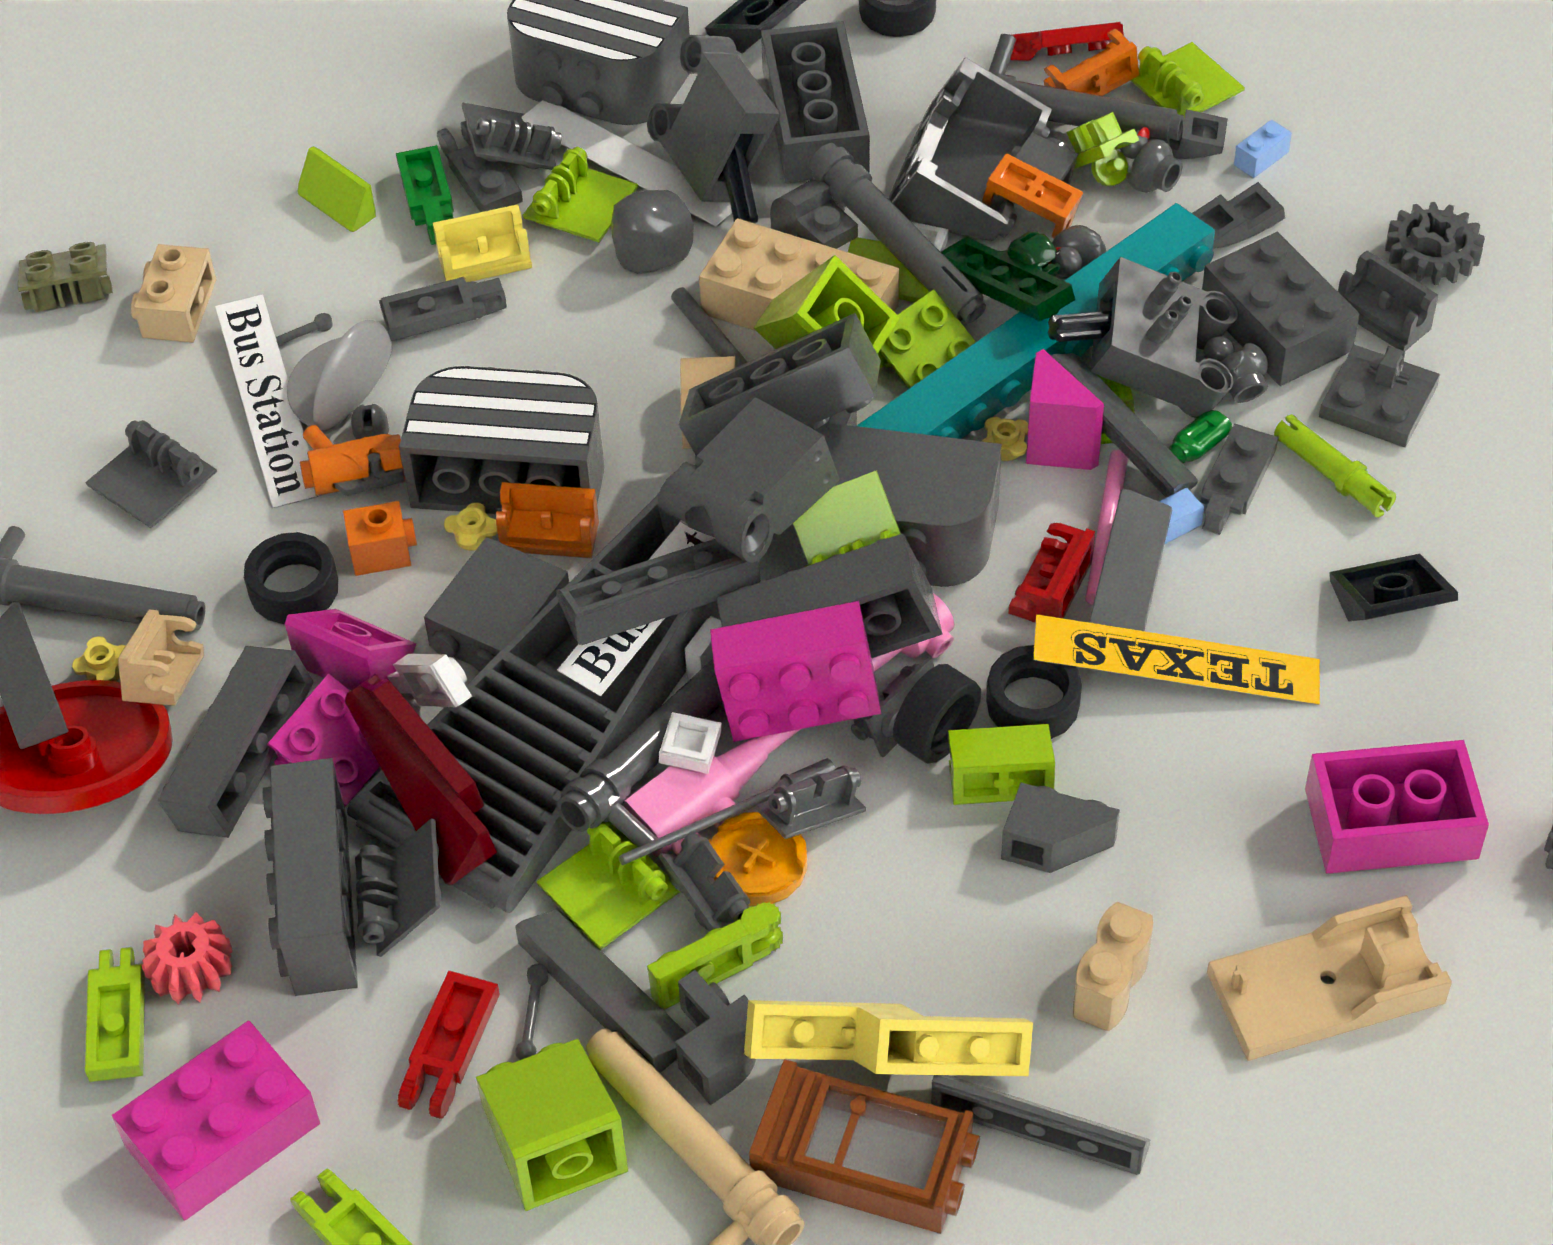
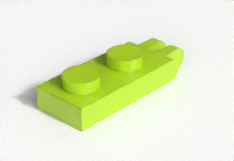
(115, 1018)

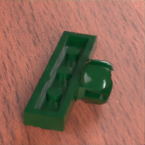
(1015, 276)

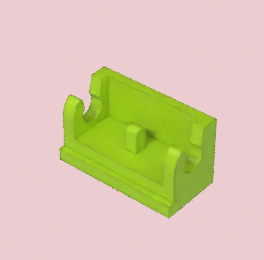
(995, 760)

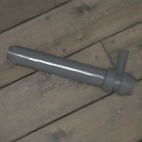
(1078, 107)
(853, 188)
(84, 593)
(609, 781)

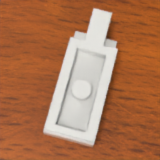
(431, 680)

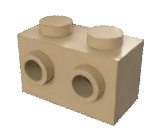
(174, 293)

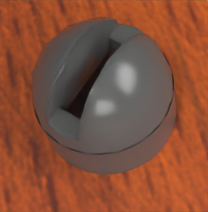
(369, 412)

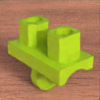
(1098, 144)

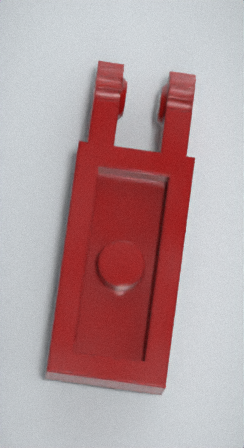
(448, 1040)

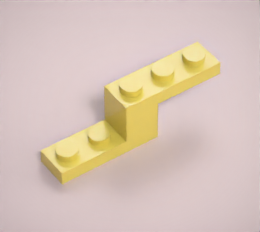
(888, 1038)

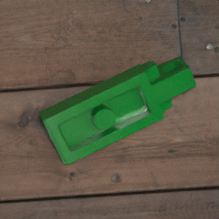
(425, 187)

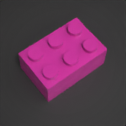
(795, 671)
(1396, 806)
(216, 1119)

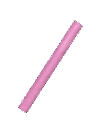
(1113, 485)

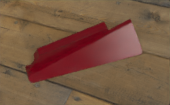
(423, 776)

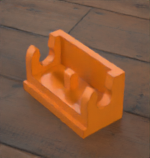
(1100, 72)
(1034, 192)
(548, 519)

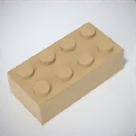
(761, 263)

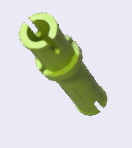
(1347, 475)

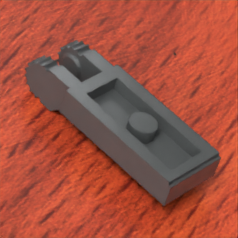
(484, 181)

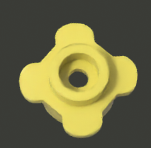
(1009, 434)
(471, 526)
(99, 660)

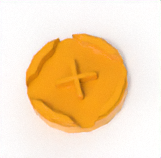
(760, 857)

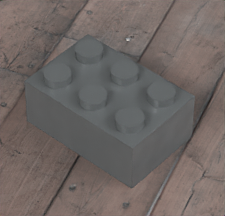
(1283, 307)

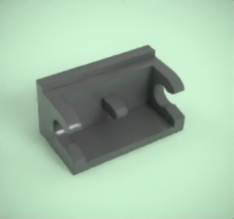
(1389, 301)

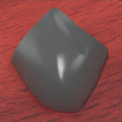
(651, 230)

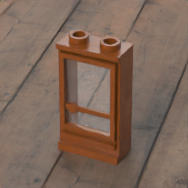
(864, 1147)

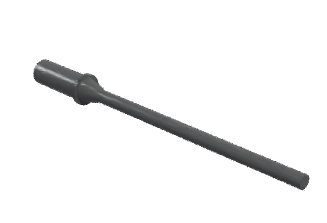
(812, 771)

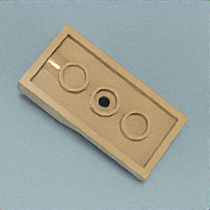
(1377, 969)

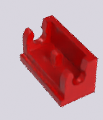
(1054, 574)

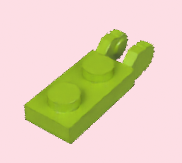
(718, 953)
(350, 1220)

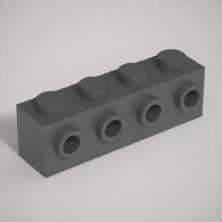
(231, 743)

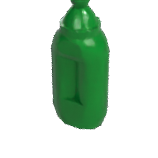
(1200, 436)

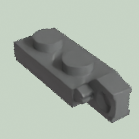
(440, 306)
(1236, 475)

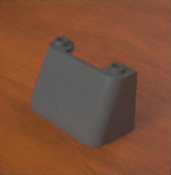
(958, 148)

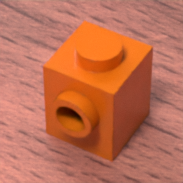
(379, 537)

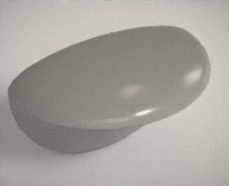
(339, 375)

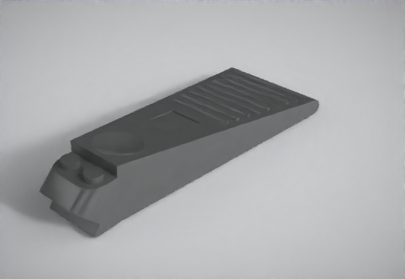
(538, 729)

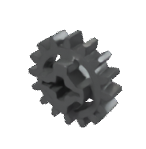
(1434, 243)

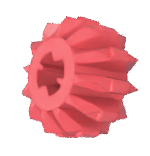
(187, 958)

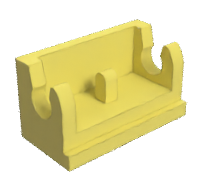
(482, 244)

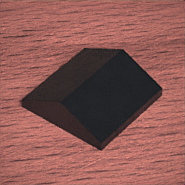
(748, 17)
(1390, 587)

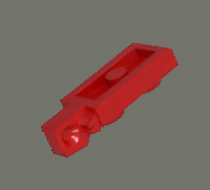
(1061, 40)

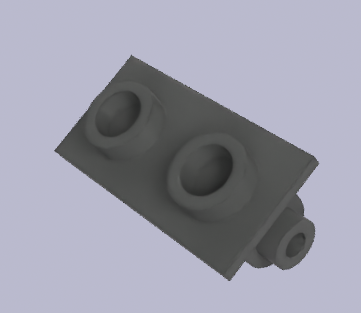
(880, 726)
(812, 805)
(692, 873)

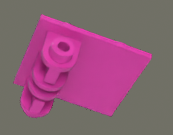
(327, 730)

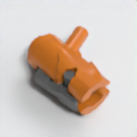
(351, 465)

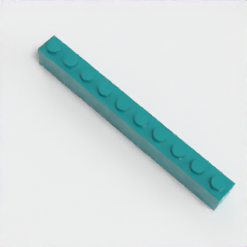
(1002, 363)

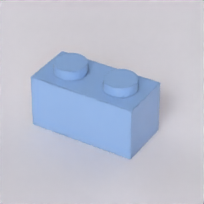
(1262, 148)

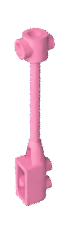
(686, 796)

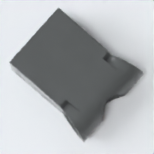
(751, 480)

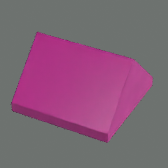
(1062, 418)
(344, 646)

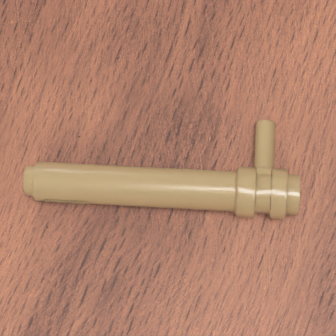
(747, 1194)

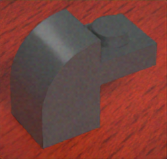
(813, 216)
(714, 1050)

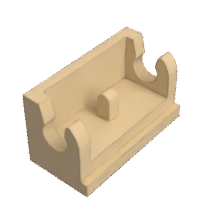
(157, 663)

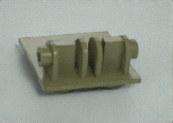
(81, 263)

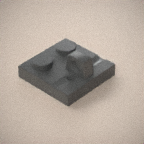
(1379, 394)

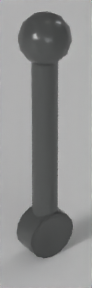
(321, 322)
(537, 977)

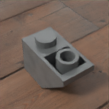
(1056, 829)

